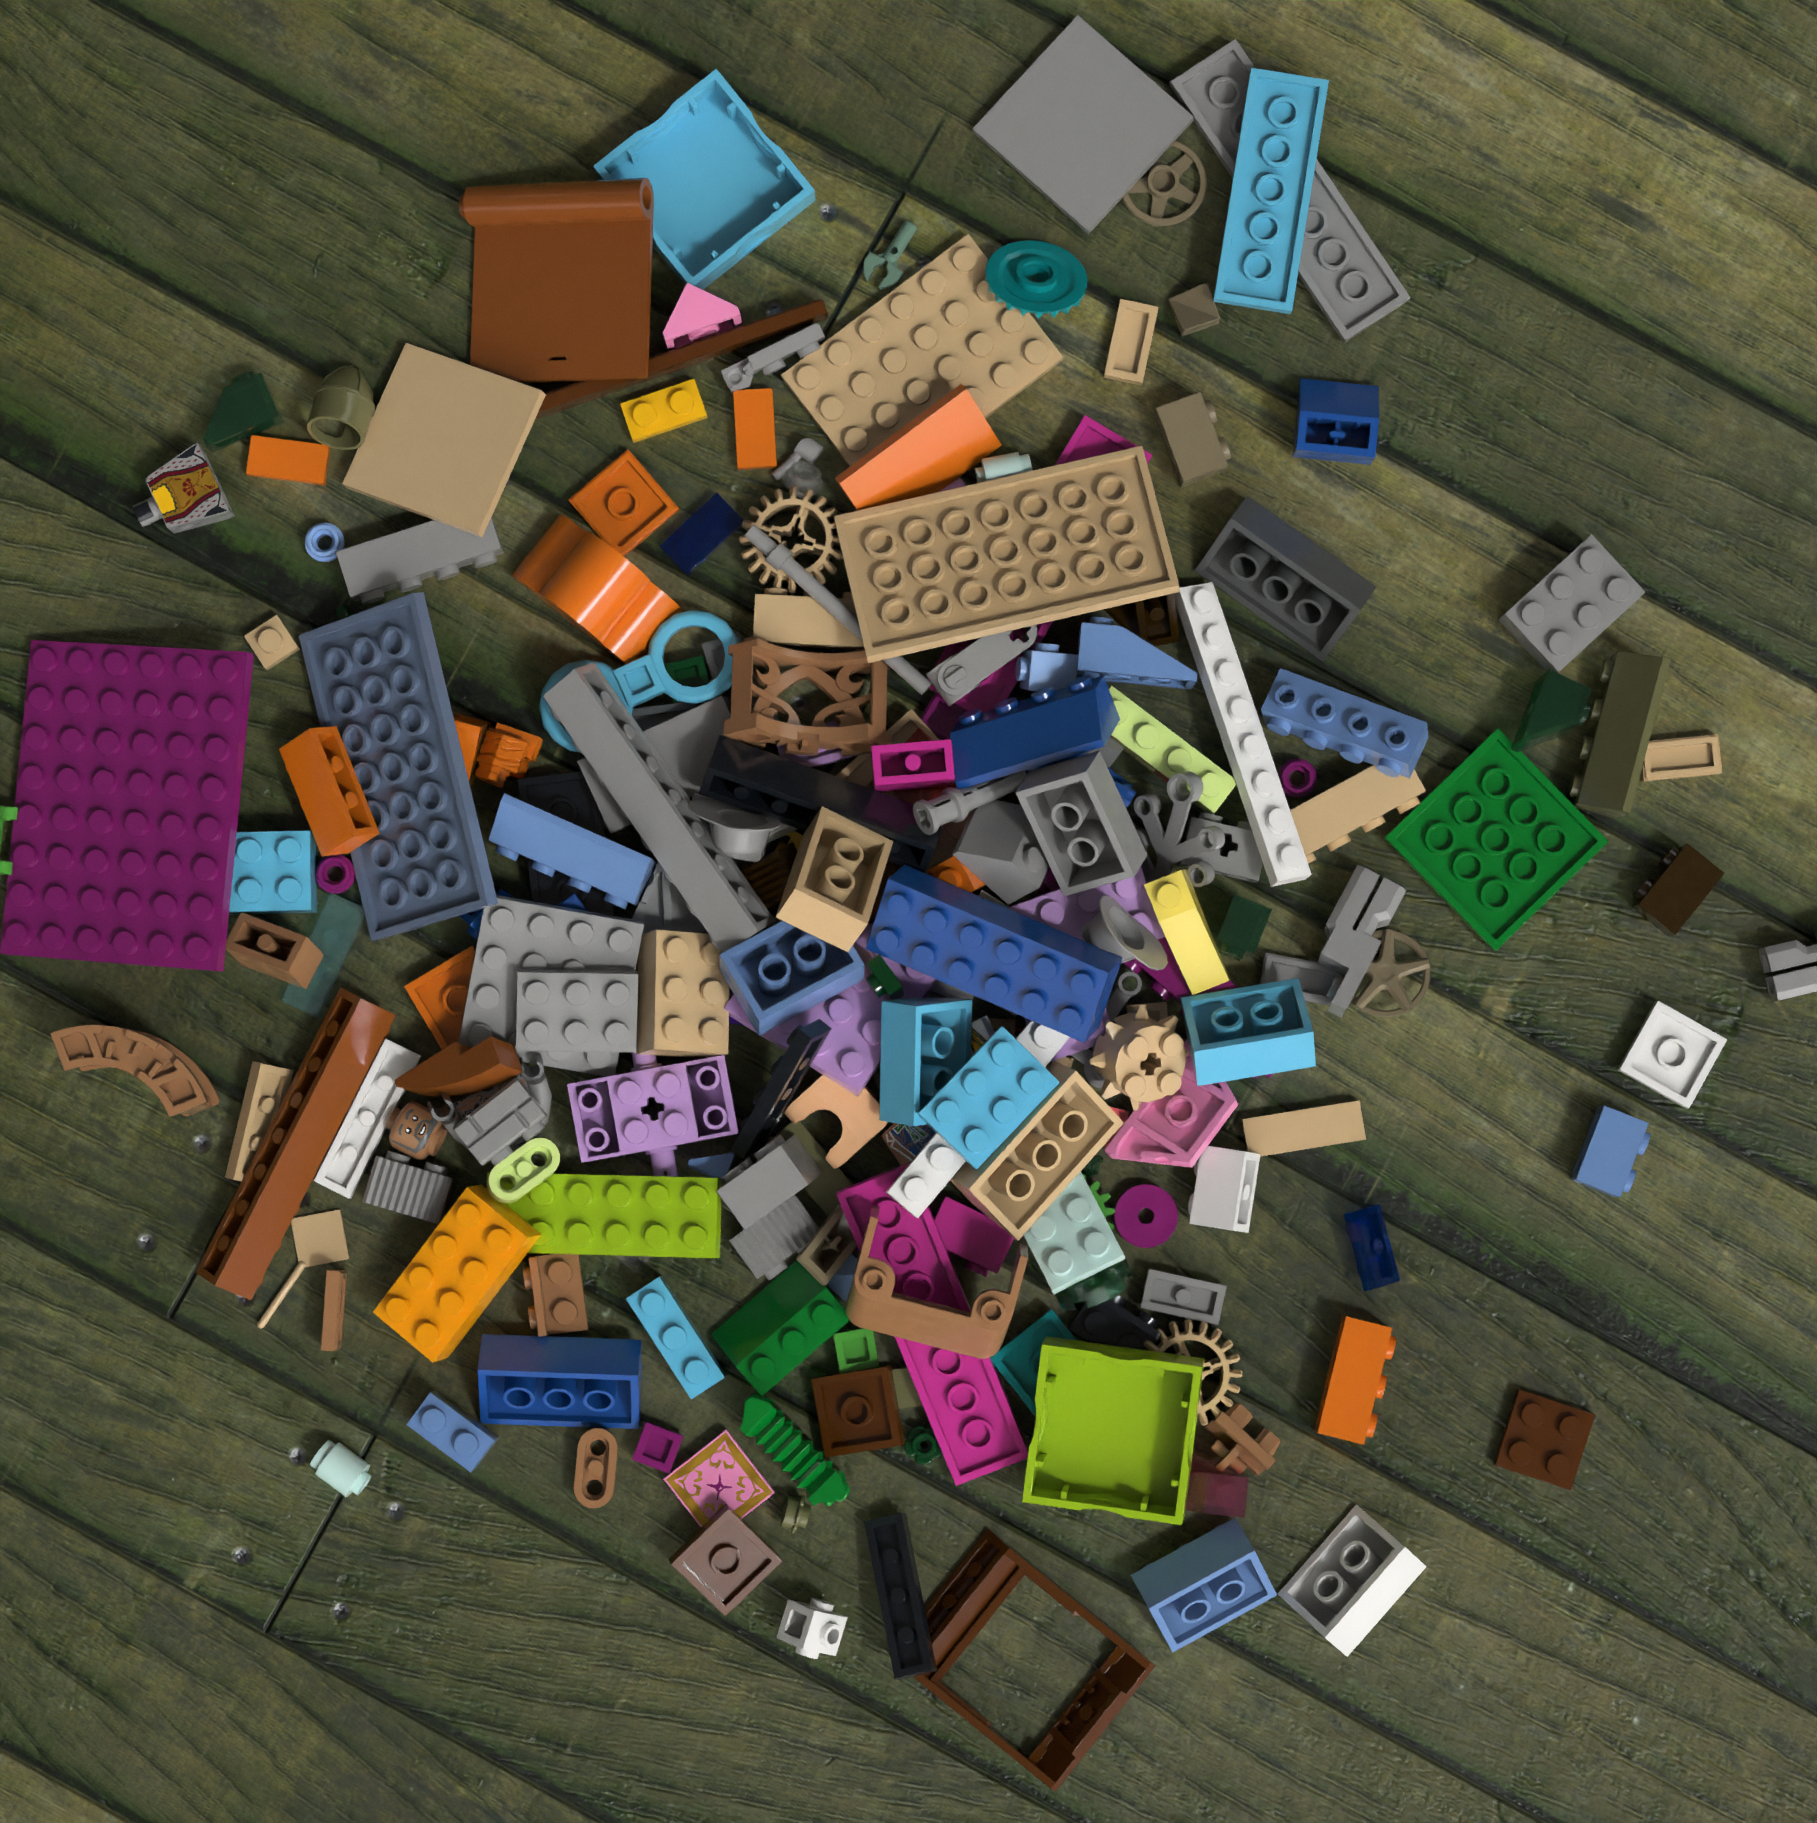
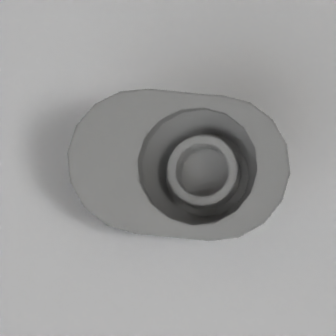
(735, 830)
(1123, 935)

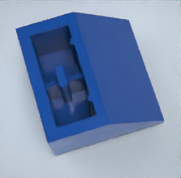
(1336, 421)

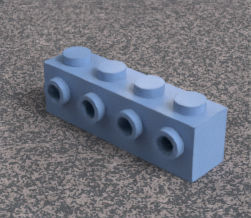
(1344, 724)

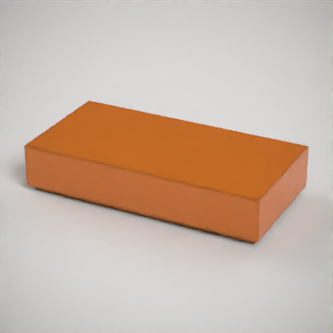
(755, 429)
(288, 460)

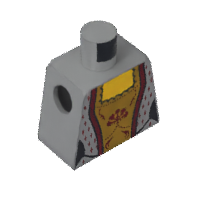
(184, 494)

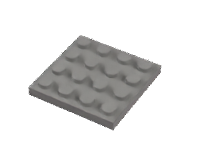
(541, 937)

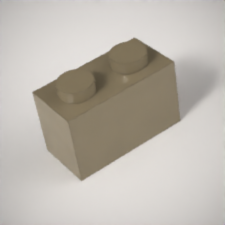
(1191, 438)

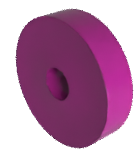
(1164, 1216)

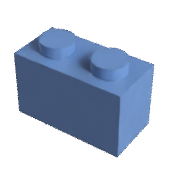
(1610, 1152)
(452, 1430)

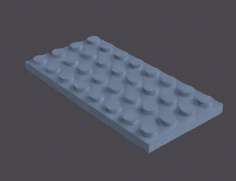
(390, 701)

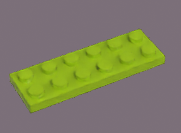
(623, 1215)

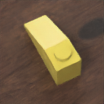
(1187, 931)

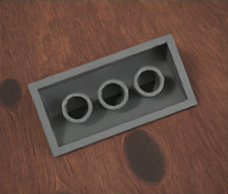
(1285, 578)

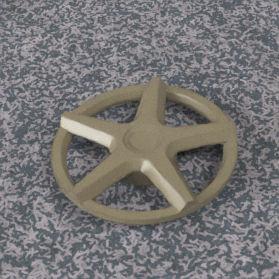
(1164, 183)
(1387, 973)

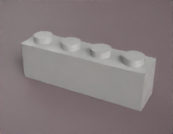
(412, 556)

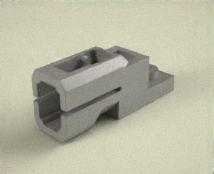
(1352, 950)
(1786, 956)

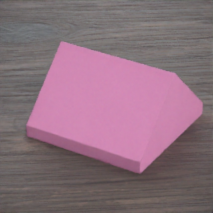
(699, 317)

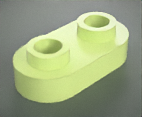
(522, 1171)

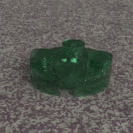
(1097, 1287)

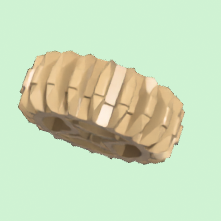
(810, 545)
(1220, 1363)

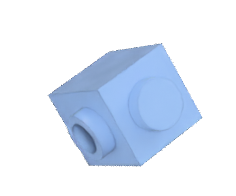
(1045, 668)

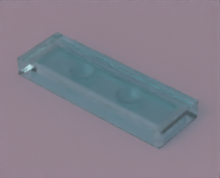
(334, 938)

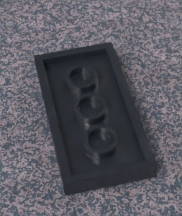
(569, 799)

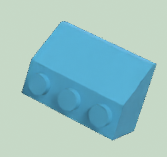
(1248, 1031)
(920, 1051)

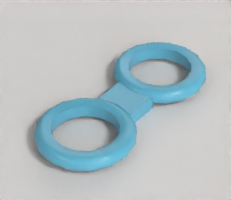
(647, 675)

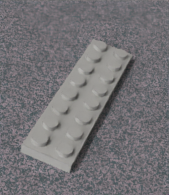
(1337, 255)

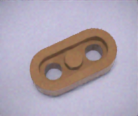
(596, 1467)

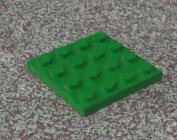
(1496, 840)

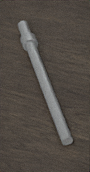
(780, 558)

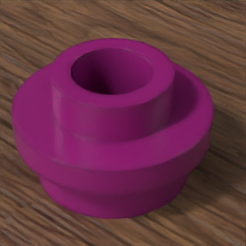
(1305, 769)
(323, 869)

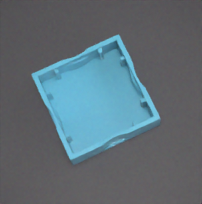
(712, 181)

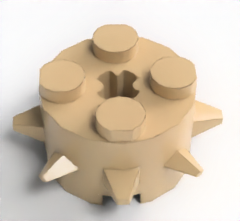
(1140, 1057)

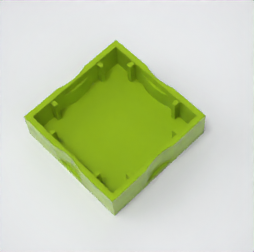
(1113, 1430)

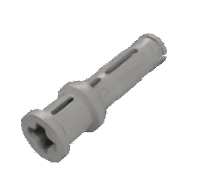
(956, 803)

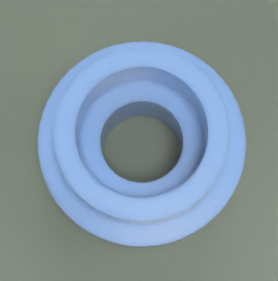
(319, 531)

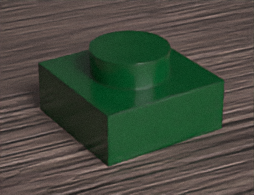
(689, 672)
(883, 980)

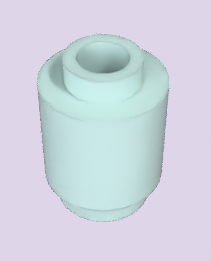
(1003, 466)
(341, 1468)

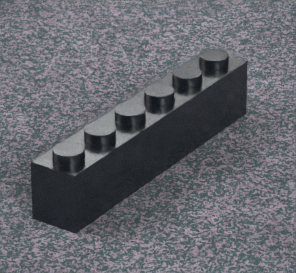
(796, 792)

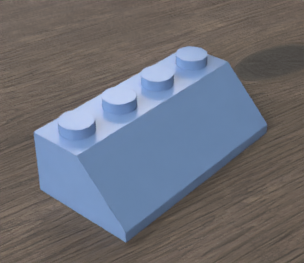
(571, 851)

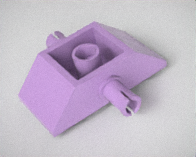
(612, 1116)

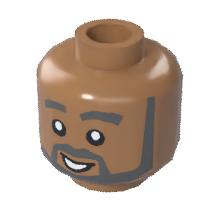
(415, 1131)

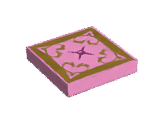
(717, 1477)

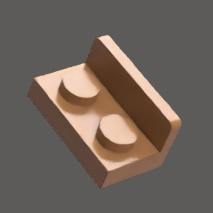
(556, 1293)

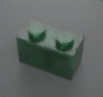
(1241, 927)

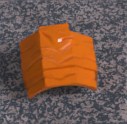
(506, 754)

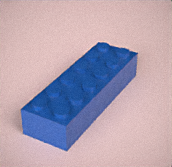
(994, 953)

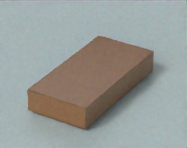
(333, 1310)

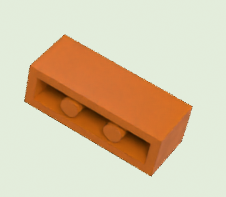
(329, 791)
(1355, 1380)

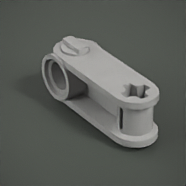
(968, 668)

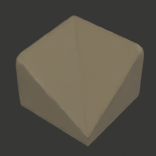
(1194, 310)

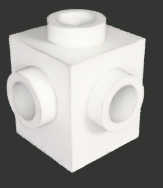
(812, 1627)

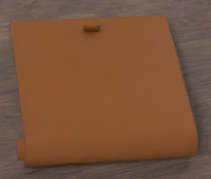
(561, 278)

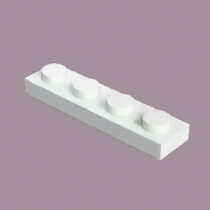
(366, 1120)

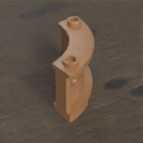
(759, 727)
(157, 1063)

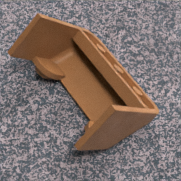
(974, 1333)

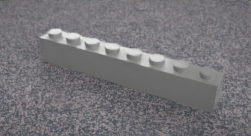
(657, 807)

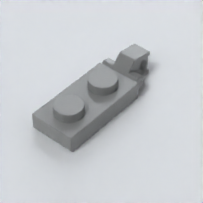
(771, 358)

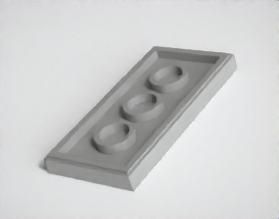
(684, 746)

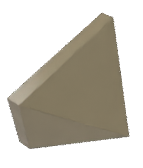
(828, 1247)

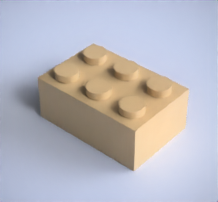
(834, 879)
(681, 996)

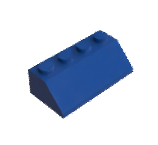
(1032, 731)
(560, 1381)

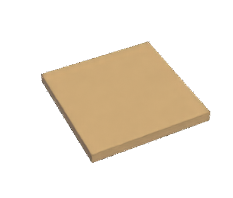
(444, 439)

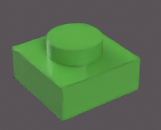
(856, 1350)

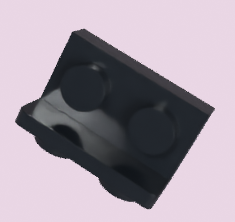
(1114, 1325)

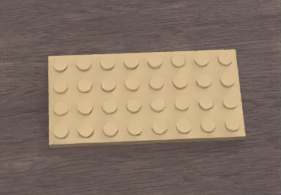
(1006, 554)

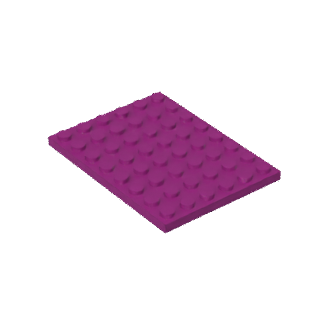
(127, 804)

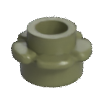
(795, 1513)

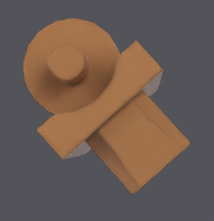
(1236, 1446)

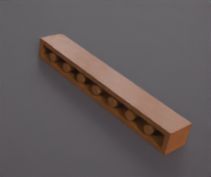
(295, 1144)

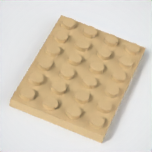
(916, 349)

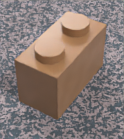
(273, 950)

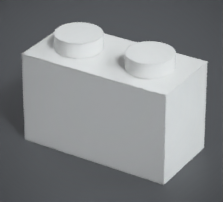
(1224, 1189)

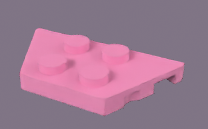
(1176, 1126)

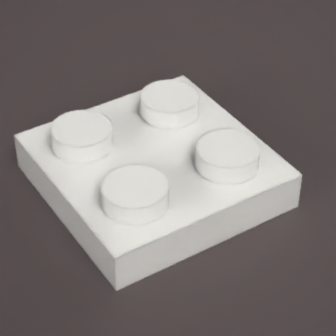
(1672, 1054)

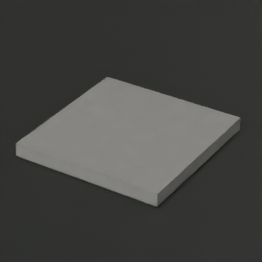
(1083, 124)

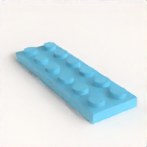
(1270, 191)

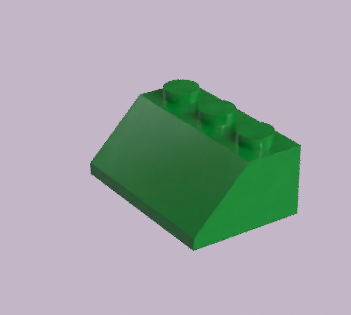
(780, 1327)

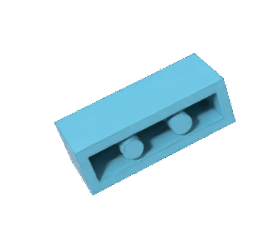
(676, 1337)

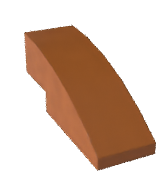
(463, 1069)

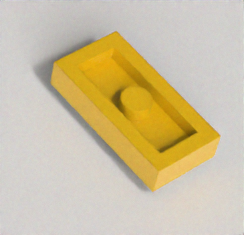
(663, 410)

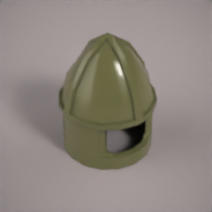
(345, 398)

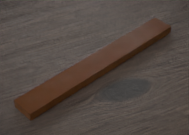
(689, 355)

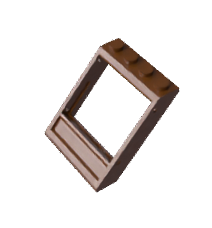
(963, 1610)

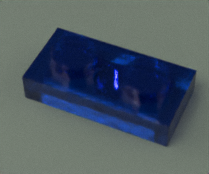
(702, 534)
(1371, 1247)

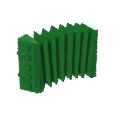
(796, 1455)

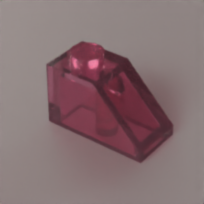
(1217, 1493)

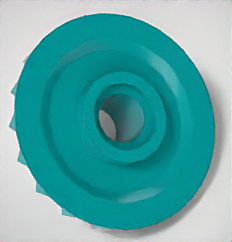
(1036, 278)

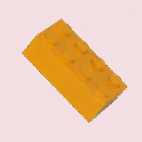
(456, 1273)

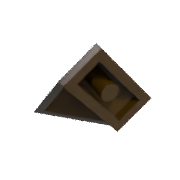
(1149, 619)

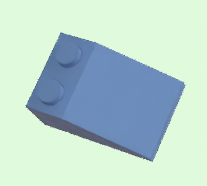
(1126, 658)

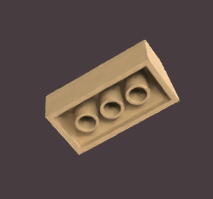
(1040, 1154)

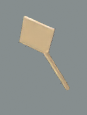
(318, 1241)

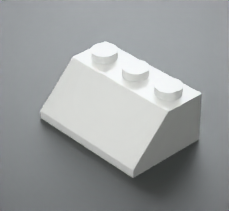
(1351, 1580)

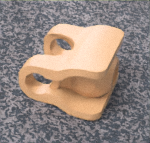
(857, 1114)

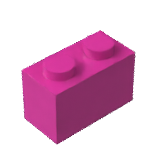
(912, 765)
(972, 1237)

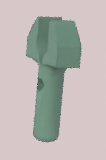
(890, 257)

